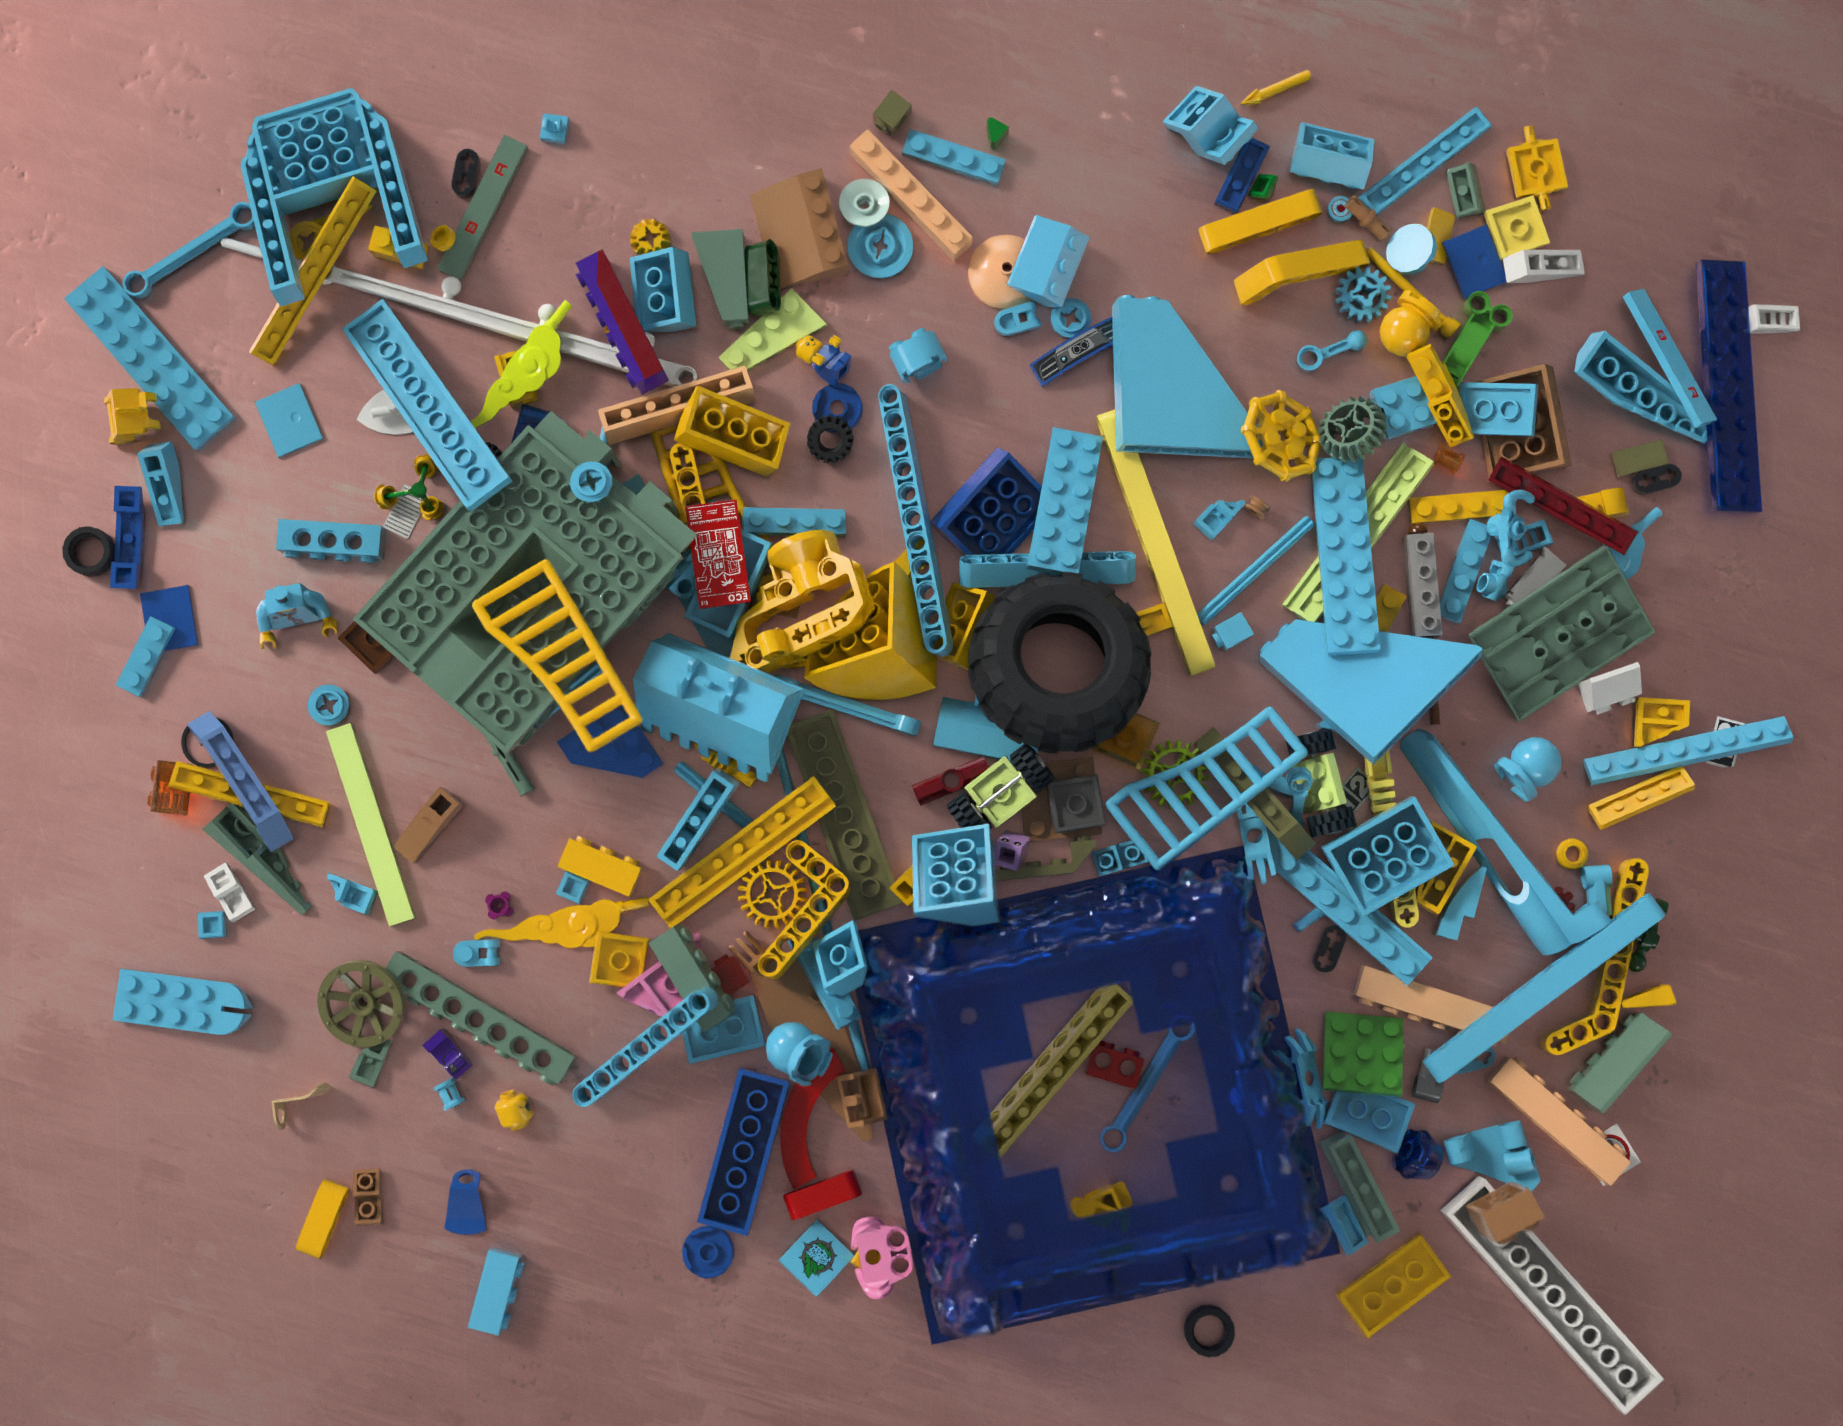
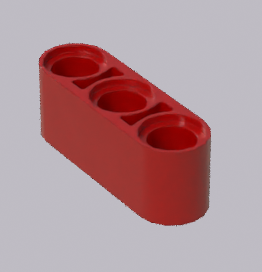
(822, 1195)

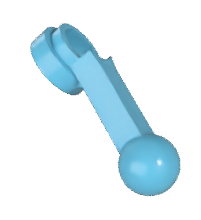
(1356, 341)
(1299, 791)

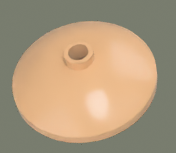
(988, 277)

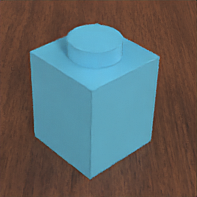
(1231, 632)

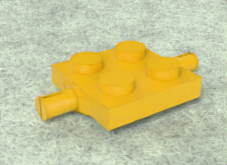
(1537, 168)

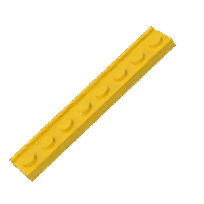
(742, 852)

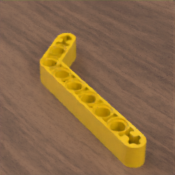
(1603, 980)

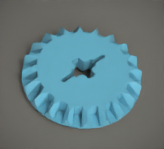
(890, 260)

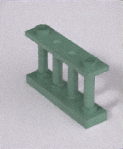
(1359, 1186)

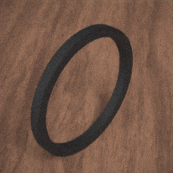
(184, 748)

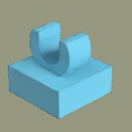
(554, 128)

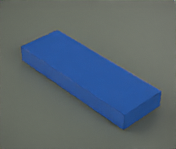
(1241, 175)

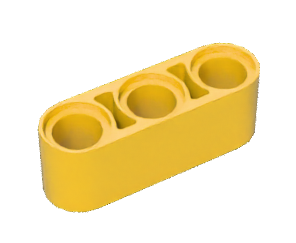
(322, 1218)

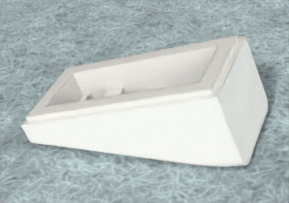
(1759, 326)

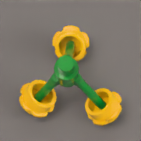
(430, 506)

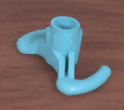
(1510, 528)

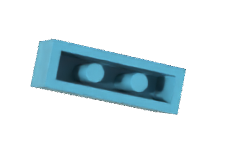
(496, 1291)

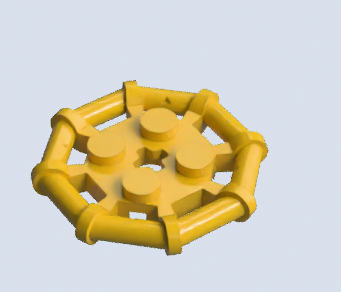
(1292, 430)

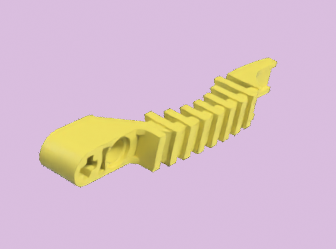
(1381, 800)

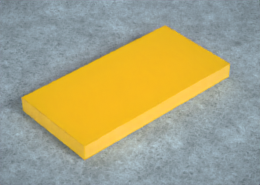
(1393, 1285)

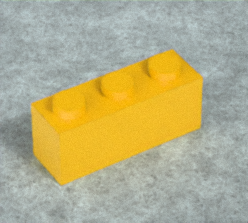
(601, 866)

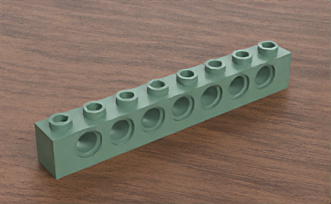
(561, 1058)

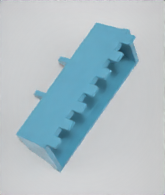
(715, 703)

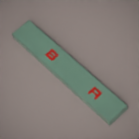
(483, 207)

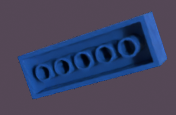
(743, 1151)

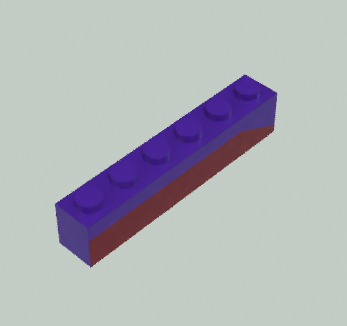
(621, 321)

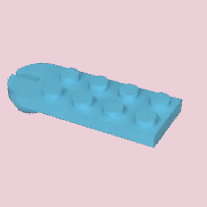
(179, 1002)

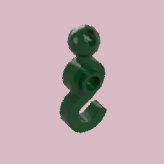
(1645, 942)

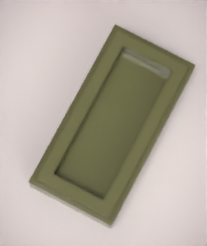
(1639, 458)

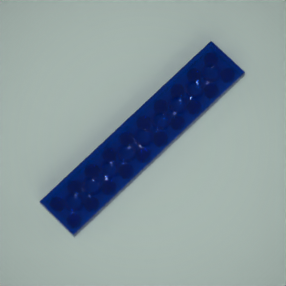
(1729, 386)

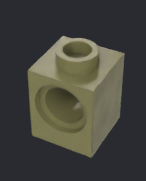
(891, 113)

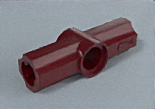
(935, 787)

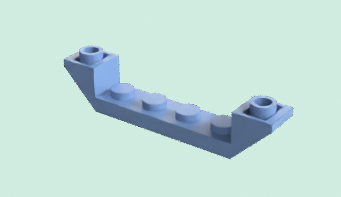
(242, 780)

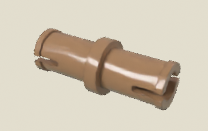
(1367, 217)

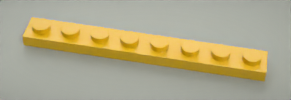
(314, 269)

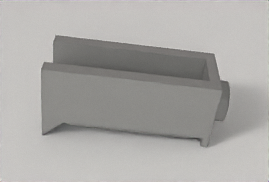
(1539, 572)

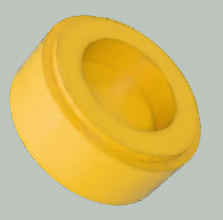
(442, 238)

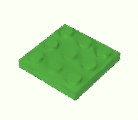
(1363, 1054)

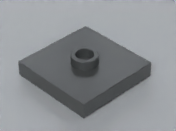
(1076, 804)

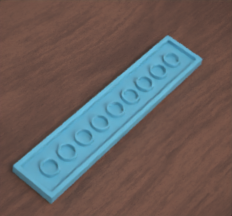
(427, 405)

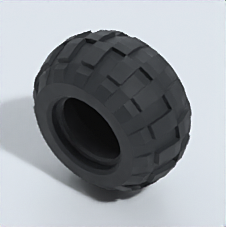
(1049, 718)

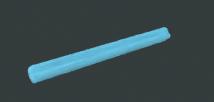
(1255, 570)

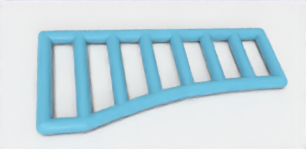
(1184, 769)

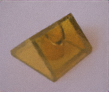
(1131, 743)

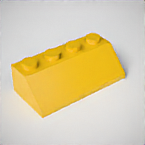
(732, 431)

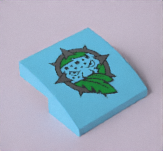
(816, 1258)

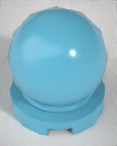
(1531, 765)
(798, 1052)

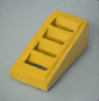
(1656, 996)

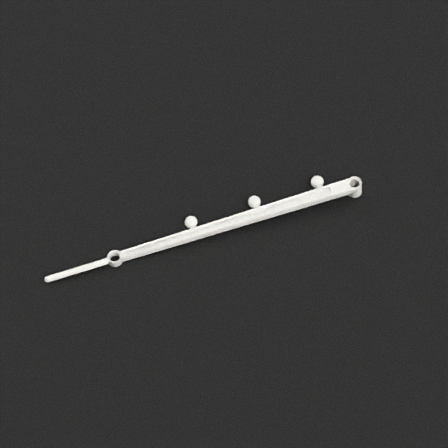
(513, 327)

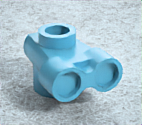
(1495, 583)

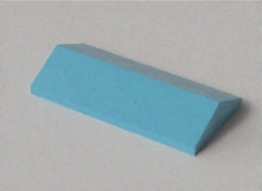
(969, 731)

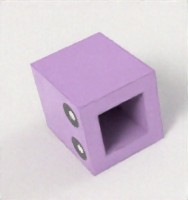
(1011, 850)

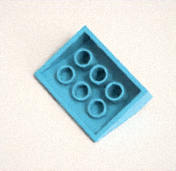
(1387, 855)
(955, 876)

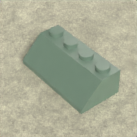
(1618, 1062)

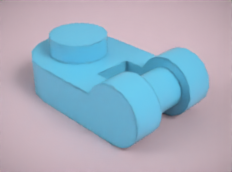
(1008, 322)
(468, 953)

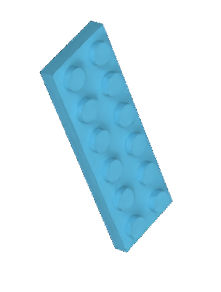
(1064, 502)

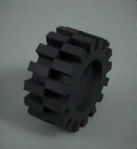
(830, 454)

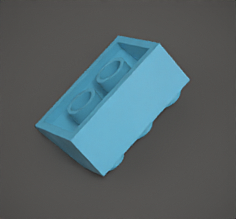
(1332, 156)
(1048, 261)
(663, 290)

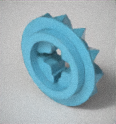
(1082, 314)
(580, 478)
(317, 701)

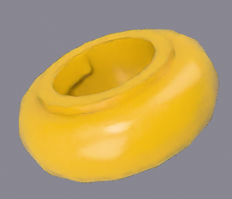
(1561, 854)

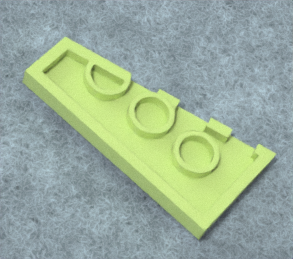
(773, 333)

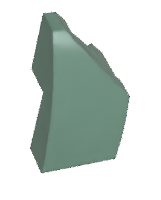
(370, 1064)

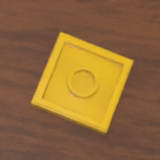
(617, 959)

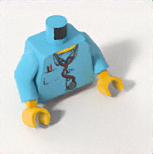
(291, 607)

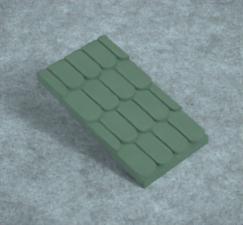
(1562, 632)

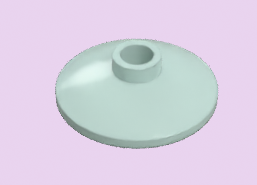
(864, 192)

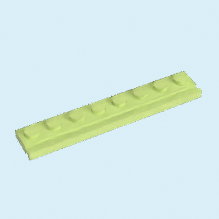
(1384, 502)

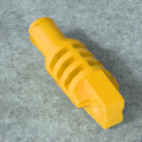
(747, 779)

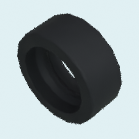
(70, 545)
(1226, 1342)

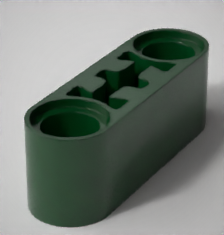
(762, 277)

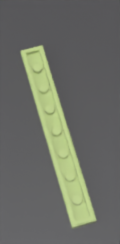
(370, 824)

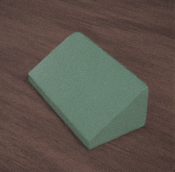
(1465, 190)

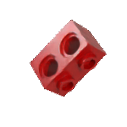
(1112, 1071)

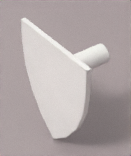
(383, 416)

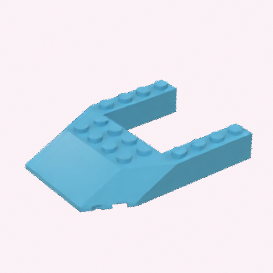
(307, 159)

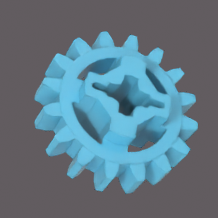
(1373, 291)

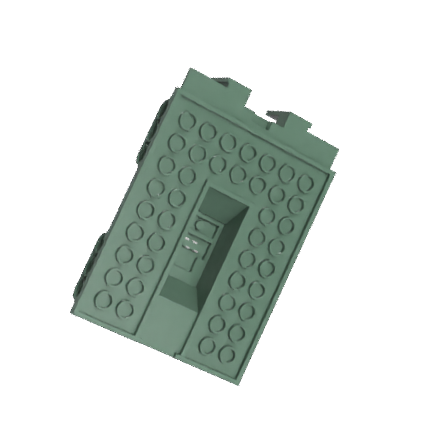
(605, 552)

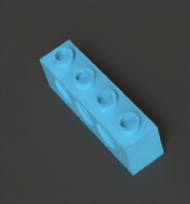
(292, 531)
(698, 819)

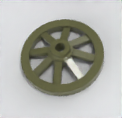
(358, 1005)

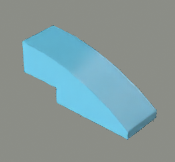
(1460, 904)

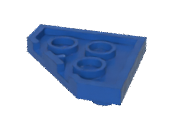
(626, 754)

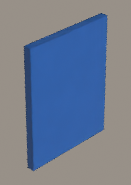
(1474, 261)
(175, 609)

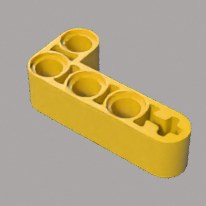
(691, 492)

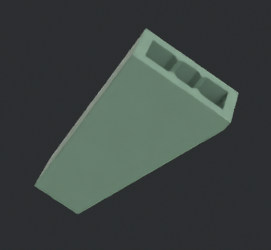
(724, 267)

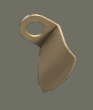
(280, 1104)

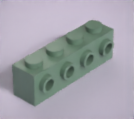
(690, 972)

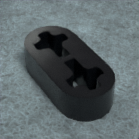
(471, 175)
(1657, 485)
(1335, 950)

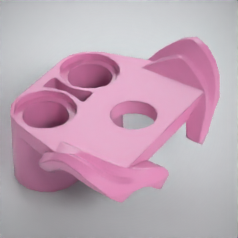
(879, 1278)

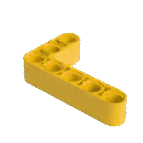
(1299, 267)
(807, 912)

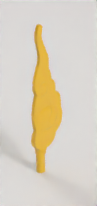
(571, 925)

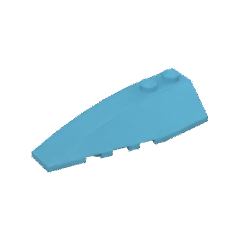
(1633, 384)

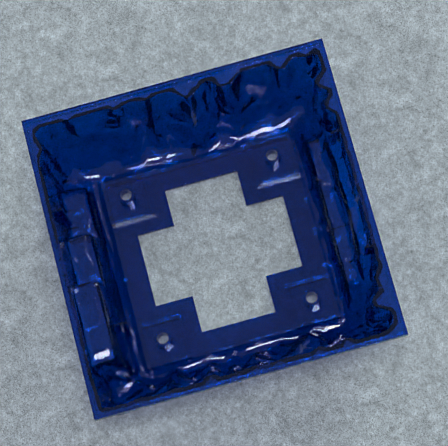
(941, 1125)

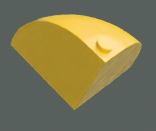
(886, 654)

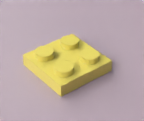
(1516, 227)

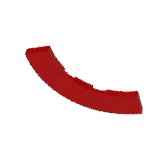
(795, 1123)

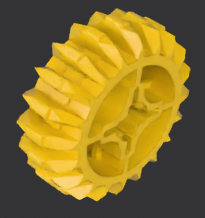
(752, 903)

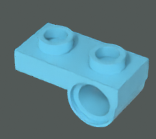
(683, 571)

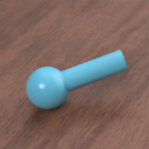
(1308, 919)

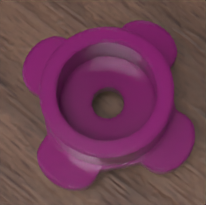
(493, 900)

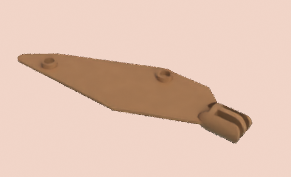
(795, 1000)

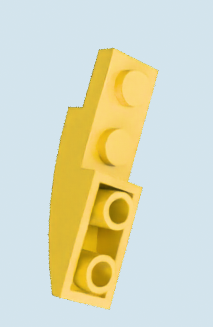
(1442, 395)

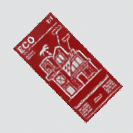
(718, 554)

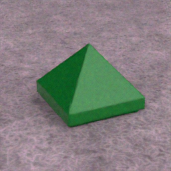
(1263, 186)

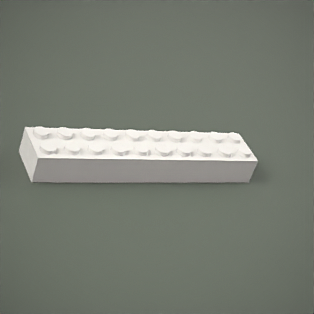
(1560, 1306)

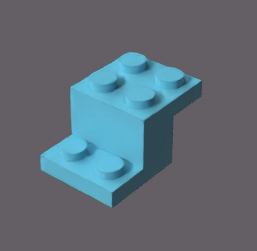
(1210, 125)

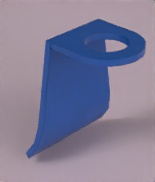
(464, 1207)

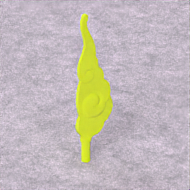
(527, 367)

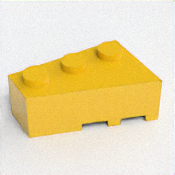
(1435, 892)

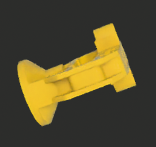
(804, 565)

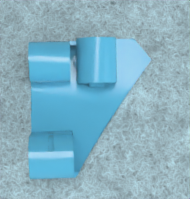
(1497, 1153)

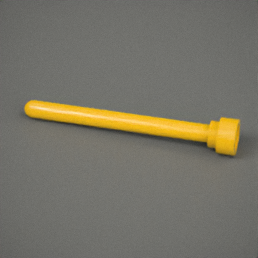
(1448, 327)

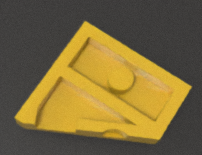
(1659, 718)

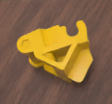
(129, 414)
(1102, 1200)

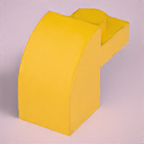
(1609, 501)

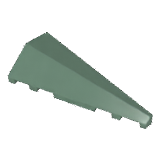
(239, 836)

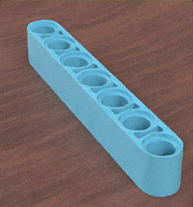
(1011, 569)
(636, 1055)

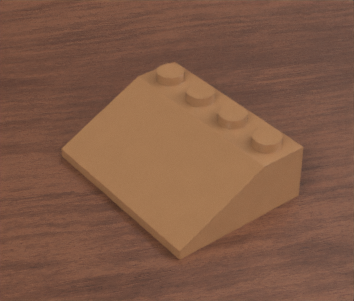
(803, 227)
(1549, 446)

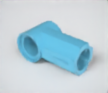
(1597, 883)

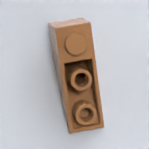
(428, 824)

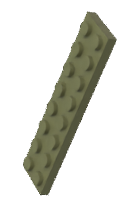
(849, 825)

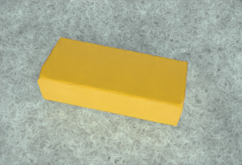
(1440, 225)

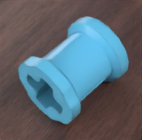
(450, 1085)

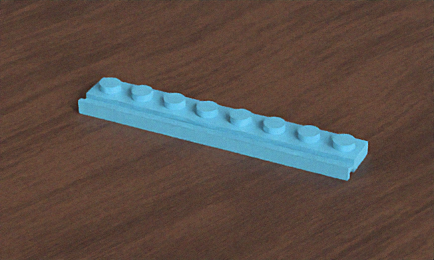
(1372, 932)

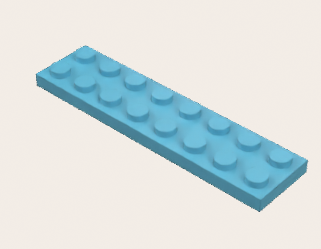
(149, 358)
(1345, 557)

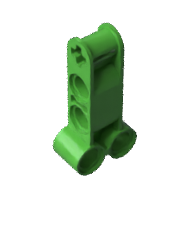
(1474, 334)

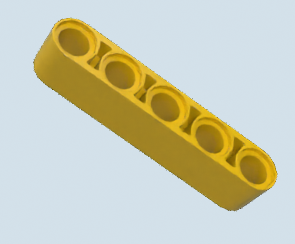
(1260, 221)

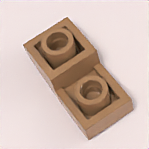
(368, 1197)

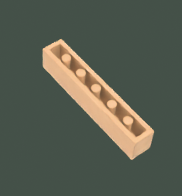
(911, 195)
(665, 407)
(1418, 1001)
(1558, 1121)

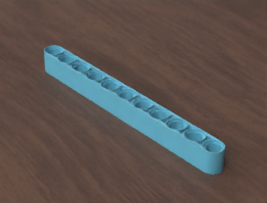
(922, 529)
(1543, 988)

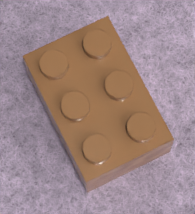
(1505, 1212)

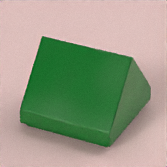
(996, 132)

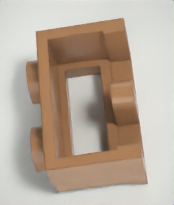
(869, 1097)

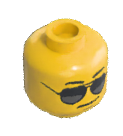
(513, 1110)

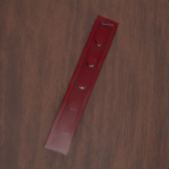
(1564, 506)

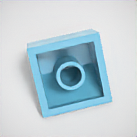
(841, 959)

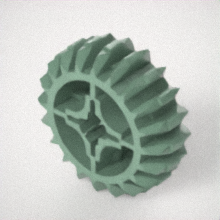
(1356, 436)

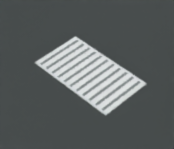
(403, 515)

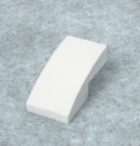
(230, 892)

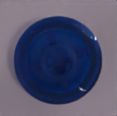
(1418, 1156)

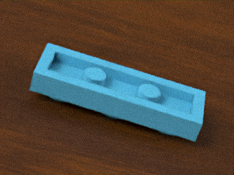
(145, 656)

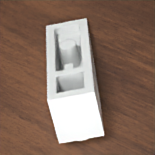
(1543, 265)

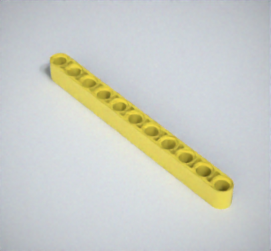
(1158, 550)

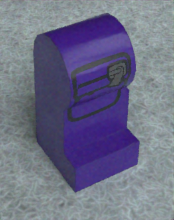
(448, 1053)

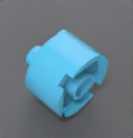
(917, 355)

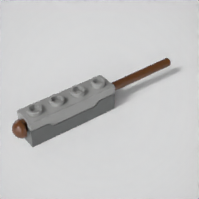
(1422, 590)

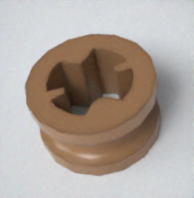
(1257, 507)

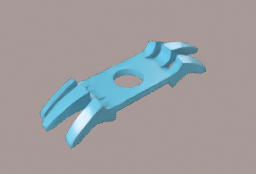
(1255, 851)
(1304, 1059)

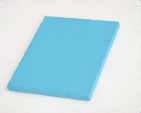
(289, 420)

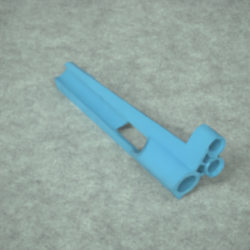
(1538, 906)

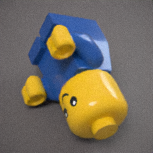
(825, 359)

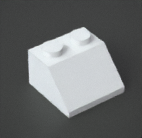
(1610, 688)

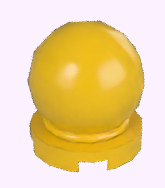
(1409, 325)

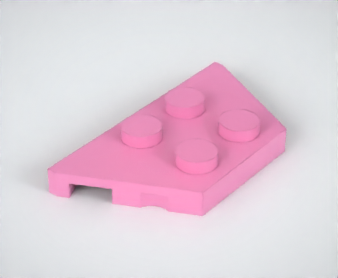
(654, 989)

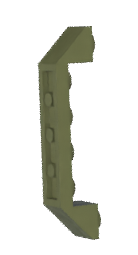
(1264, 804)
(1078, 852)

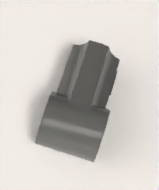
(1425, 1085)

